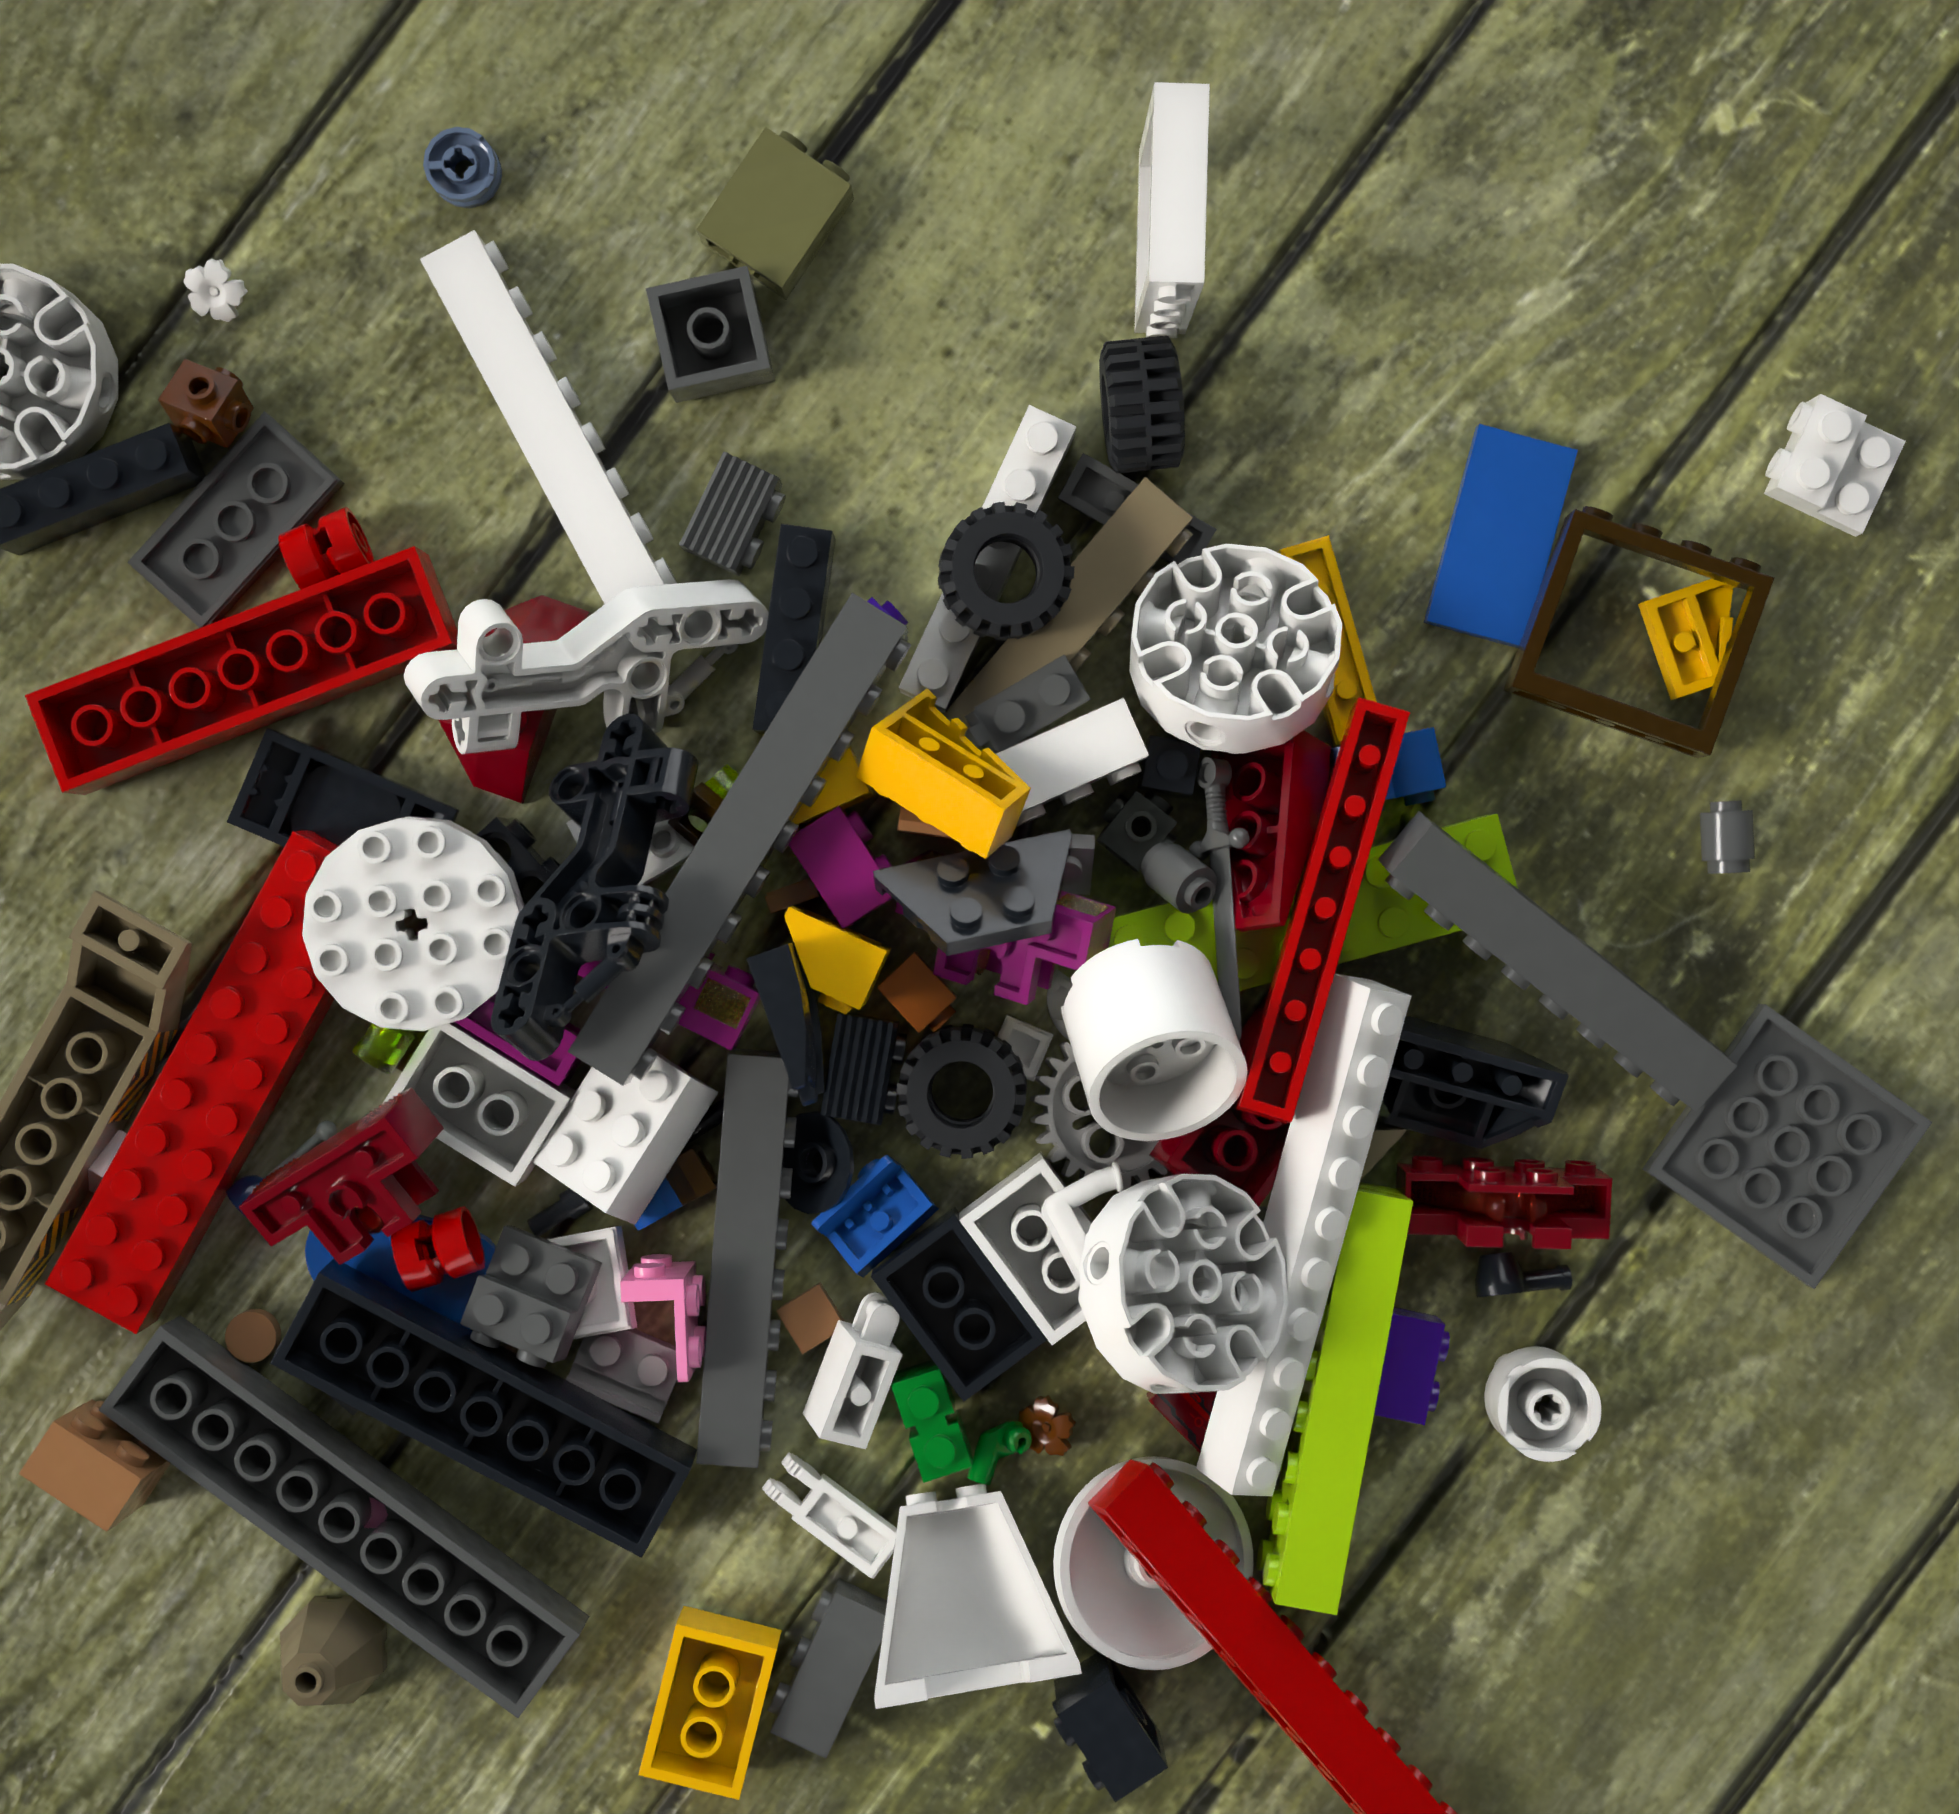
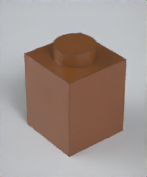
(919, 994)

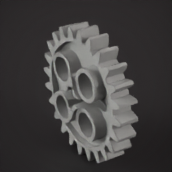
(1074, 1144)

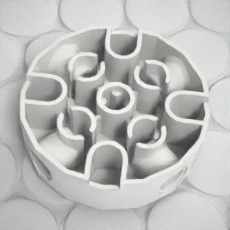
(57, 378)
(1234, 648)
(360, 934)
(1183, 1284)

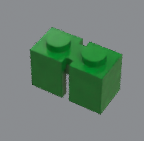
(924, 1402)

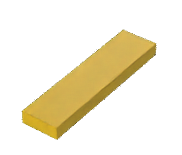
(1351, 674)

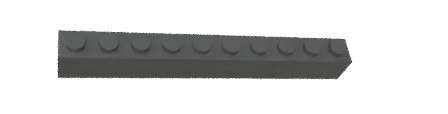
(742, 837)

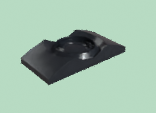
(312, 789)

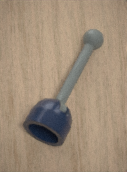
(244, 1187)

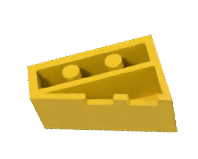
(943, 776)

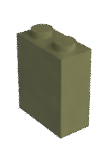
(777, 211)

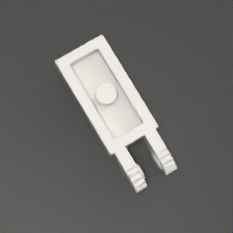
(835, 1517)

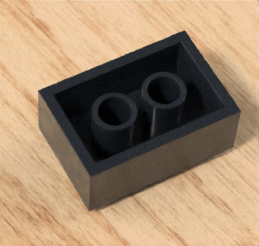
(957, 1305)

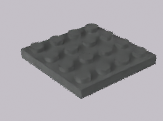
(1788, 1147)

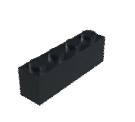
(97, 488)
(794, 615)

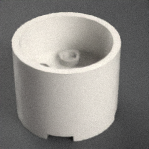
(1153, 1040)

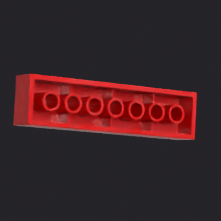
(242, 672)

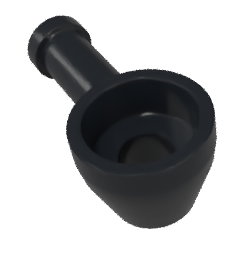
(1503, 1275)

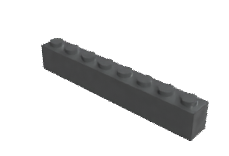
(1556, 962)
(745, 1260)

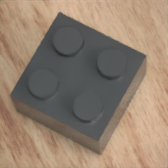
(710, 334)

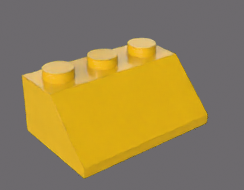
(836, 959)

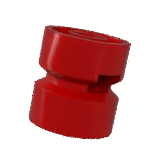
(325, 550)
(455, 1243)

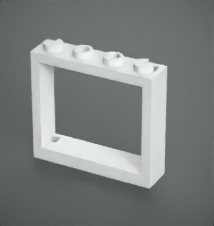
(1171, 208)

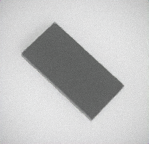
(232, 522)

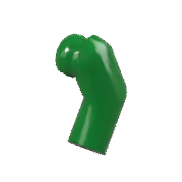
(996, 1444)

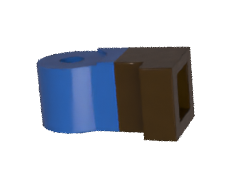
(686, 1180)

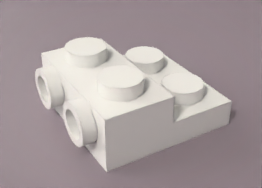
(1833, 464)

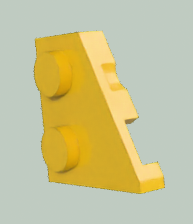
(1690, 634)

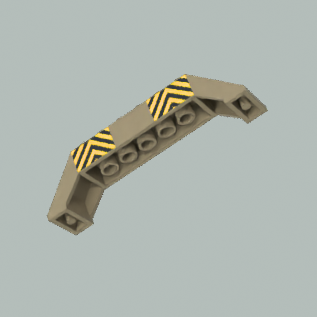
(82, 1080)

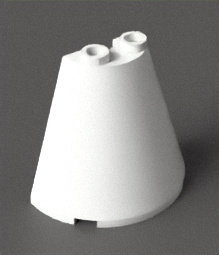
(965, 1604)

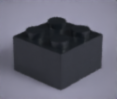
(1109, 1727)

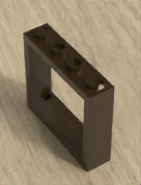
(1610, 712)

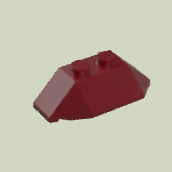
(512, 770)

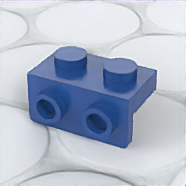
(875, 1214)

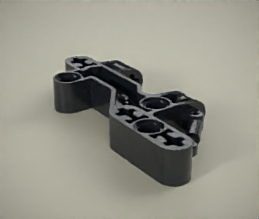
(593, 899)

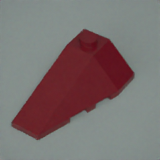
(1279, 803)

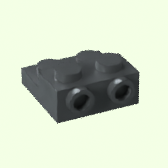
(531, 1297)

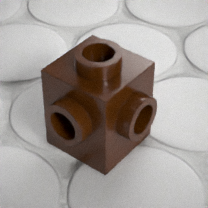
(206, 403)

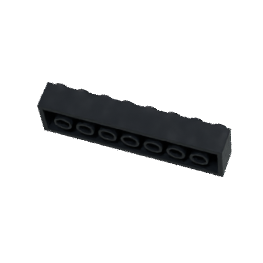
(485, 1407)

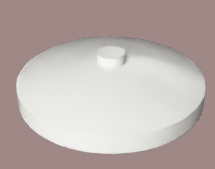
(1114, 1598)

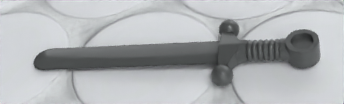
(1215, 776)

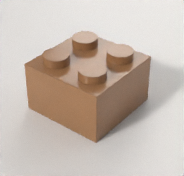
(94, 1466)

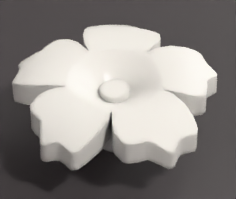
(213, 291)

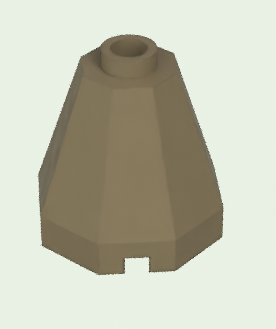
(332, 1652)

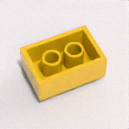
(710, 1702)

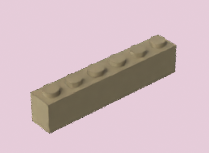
(1104, 575)

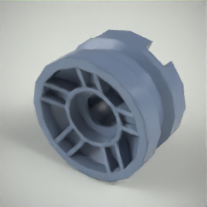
(479, 181)

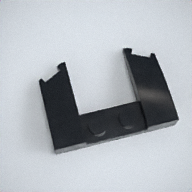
(792, 1016)

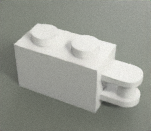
(855, 1374)

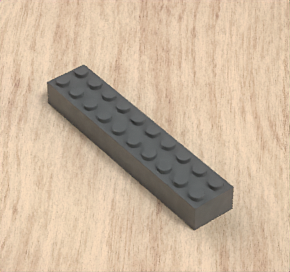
(309, 1486)

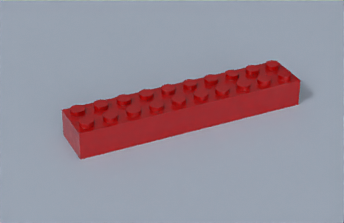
(203, 1107)

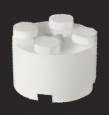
(1560, 1425)

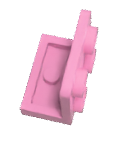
(665, 1280)

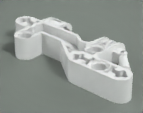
(499, 676)

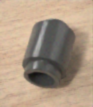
(1727, 837)
(1179, 877)

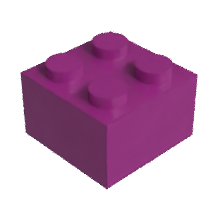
(841, 864)

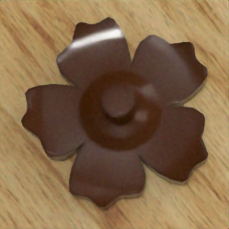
(1046, 1427)

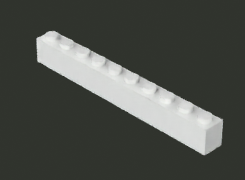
(1309, 1219)

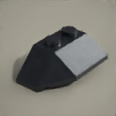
(1467, 1086)

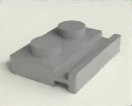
(627, 1371)

